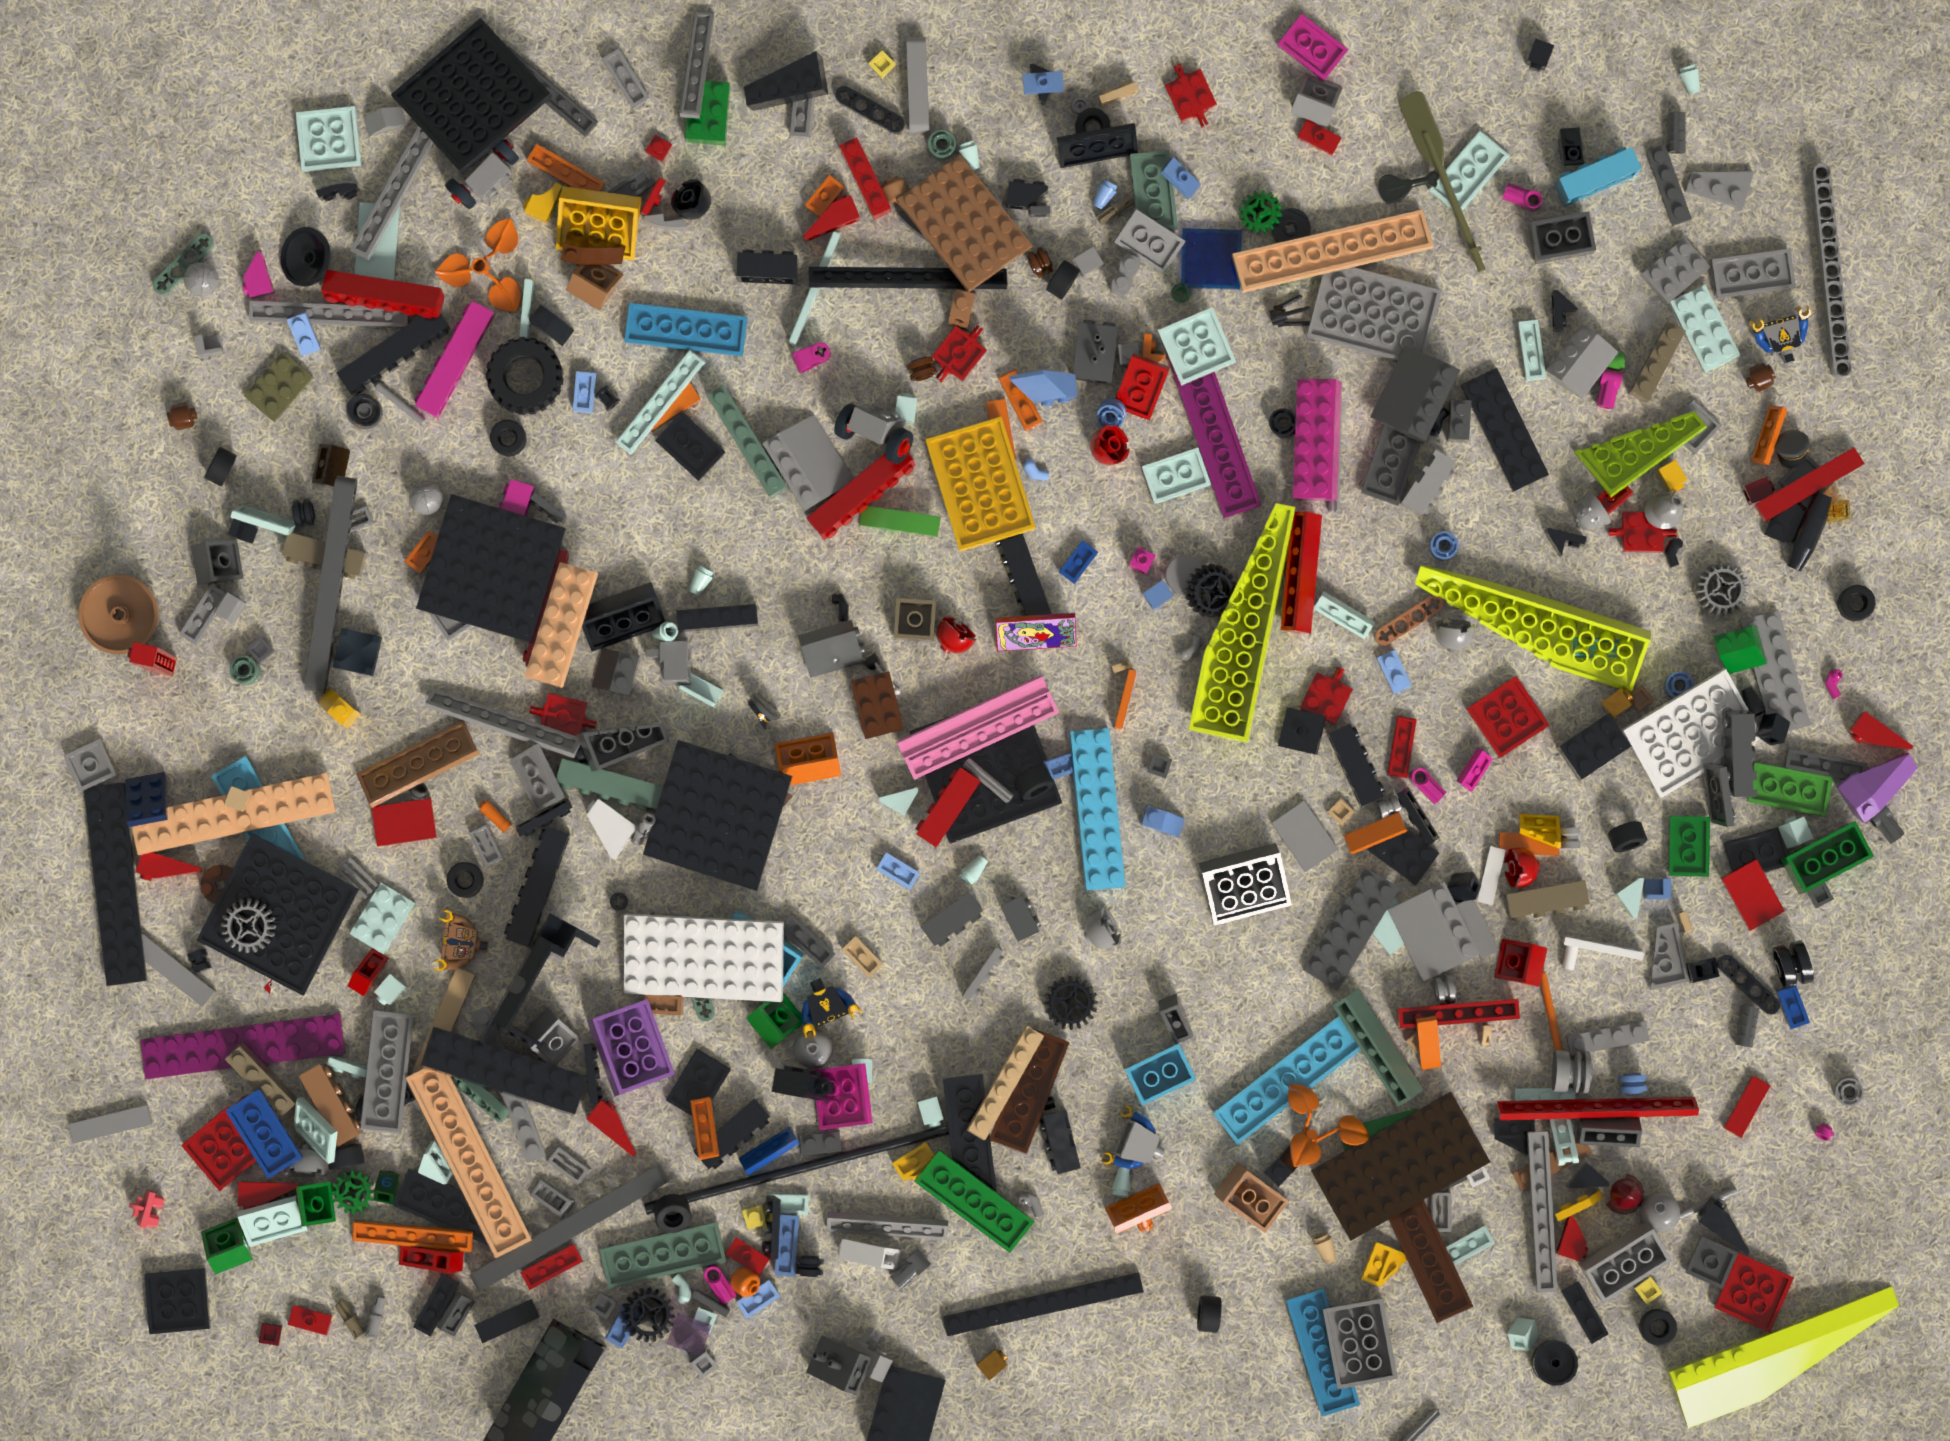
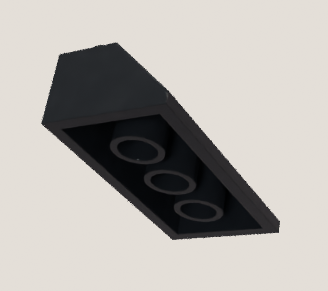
(622, 616)

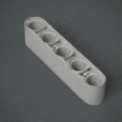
(917, 85)

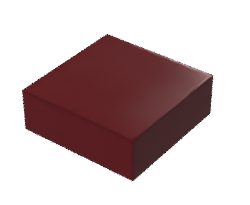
(270, 1334)

